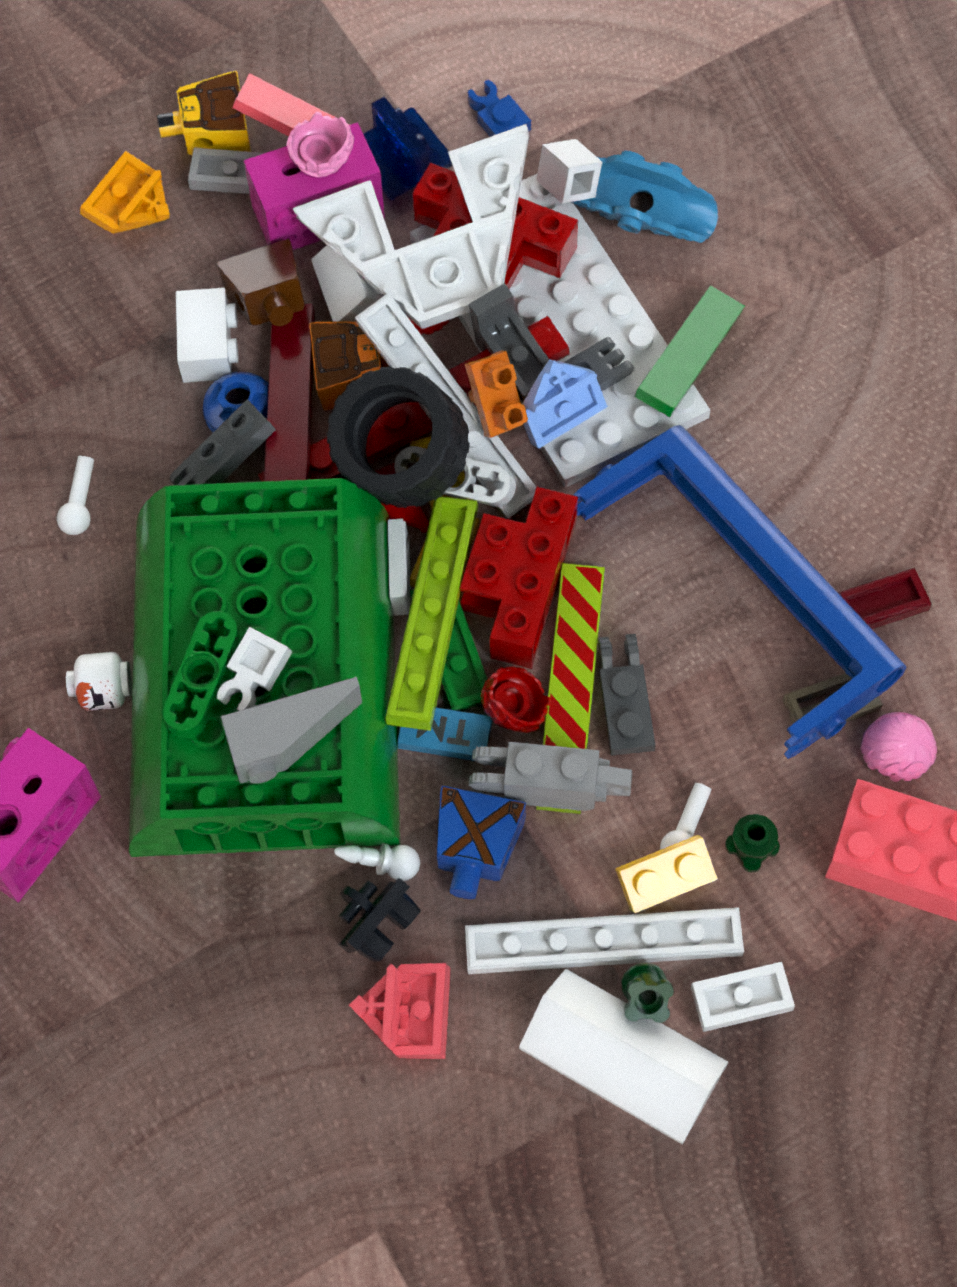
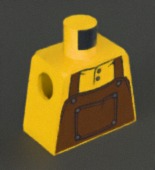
(208, 115)

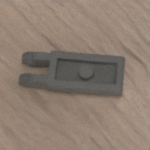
(625, 700)

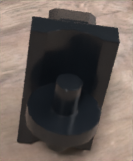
(390, 903)

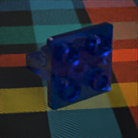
(402, 147)

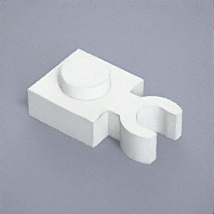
(256, 664)

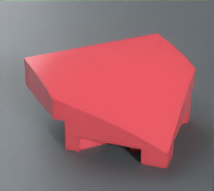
(409, 1009)

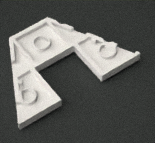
(445, 272)

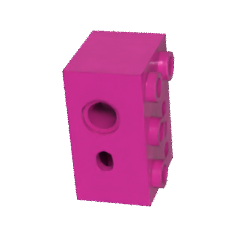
(280, 185)
(40, 807)

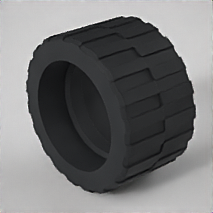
(360, 408)

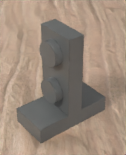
(500, 328)

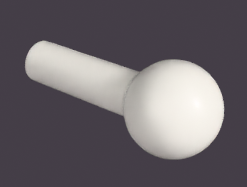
(74, 516)
(690, 816)

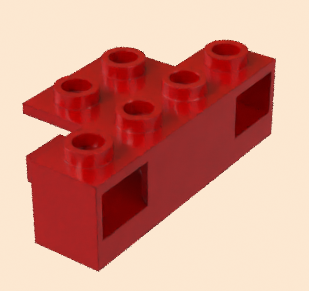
(539, 236)
(517, 573)

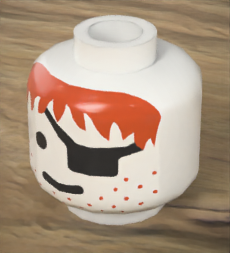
(99, 681)

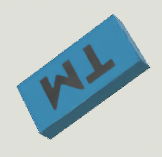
(451, 734)

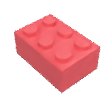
(898, 849)

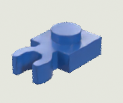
(497, 114)

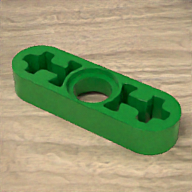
(195, 655)

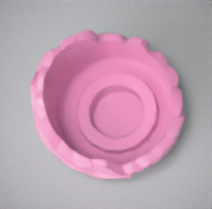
(320, 145)
(899, 746)

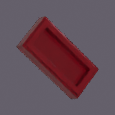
(889, 598)

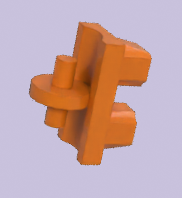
(495, 394)

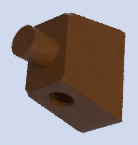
(264, 284)

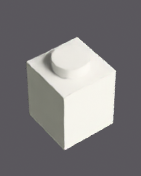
(569, 171)

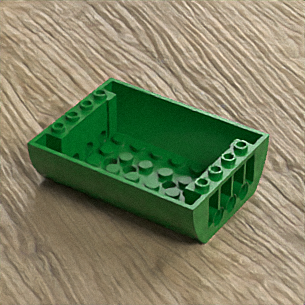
(325, 604)

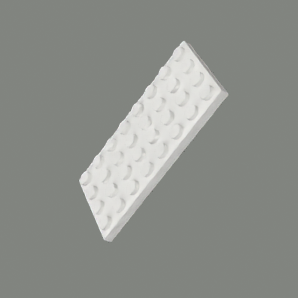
(586, 307)

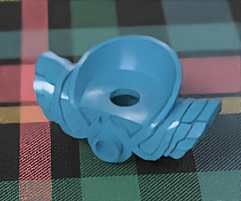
(677, 204)

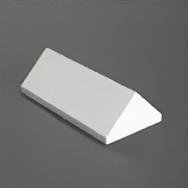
(624, 1061)

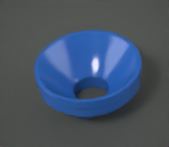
(218, 409)

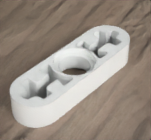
(486, 472)

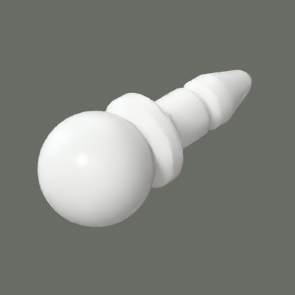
(398, 861)

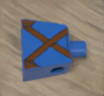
(476, 837)

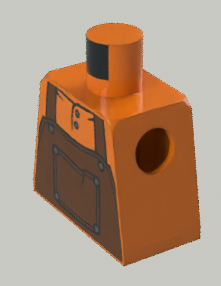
(339, 357)

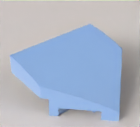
(560, 401)

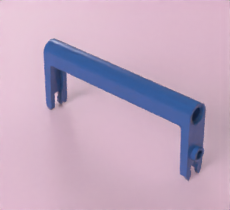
(775, 563)

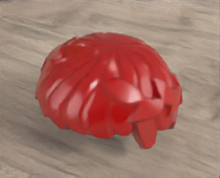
(515, 700)

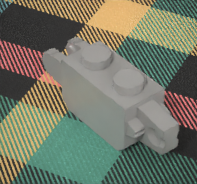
(550, 775)

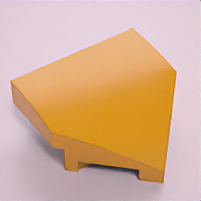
(127, 197)

